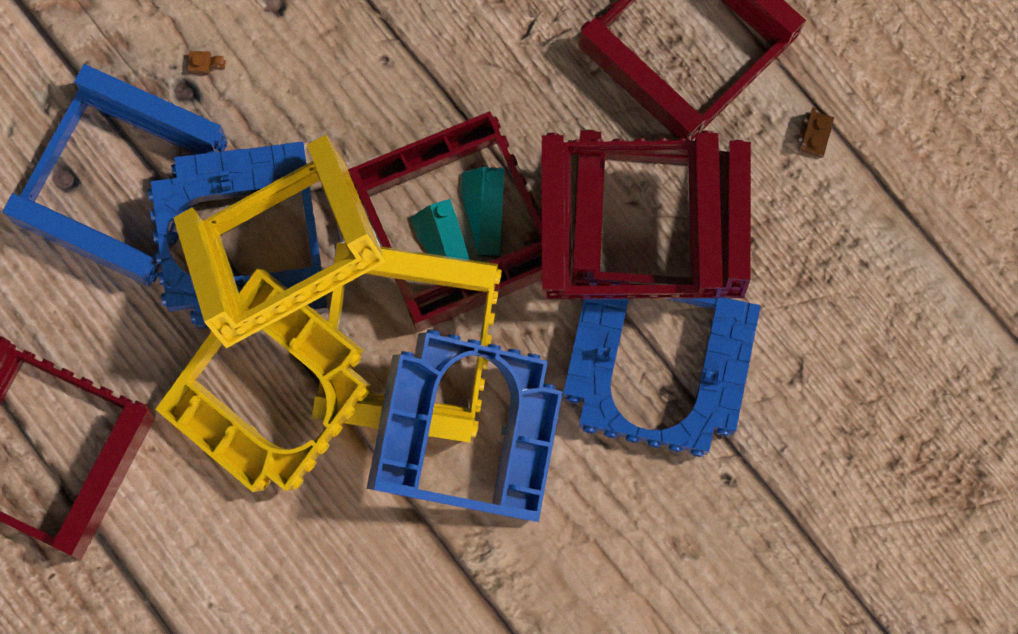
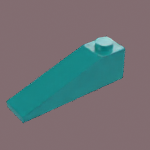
(483, 204)
(439, 230)

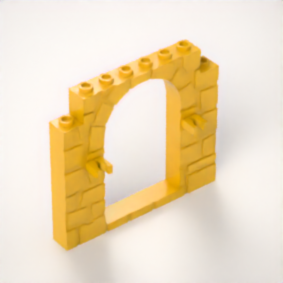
(239, 445)

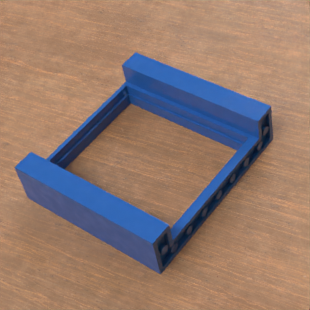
(139, 110)

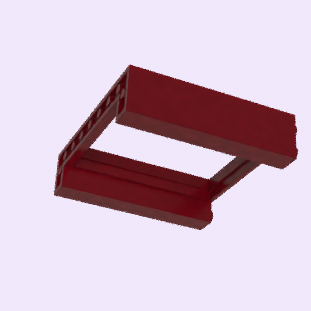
(769, 18)
(420, 157)
(734, 207)
(703, 217)
(109, 467)

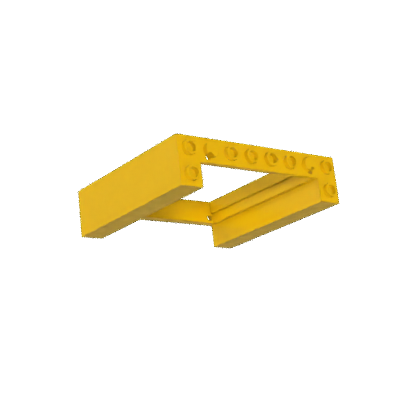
(211, 269)
(447, 420)

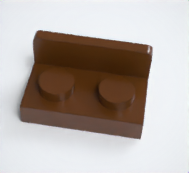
(816, 133)

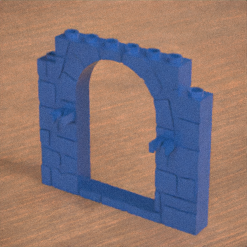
(222, 177)
(719, 386)
(409, 412)

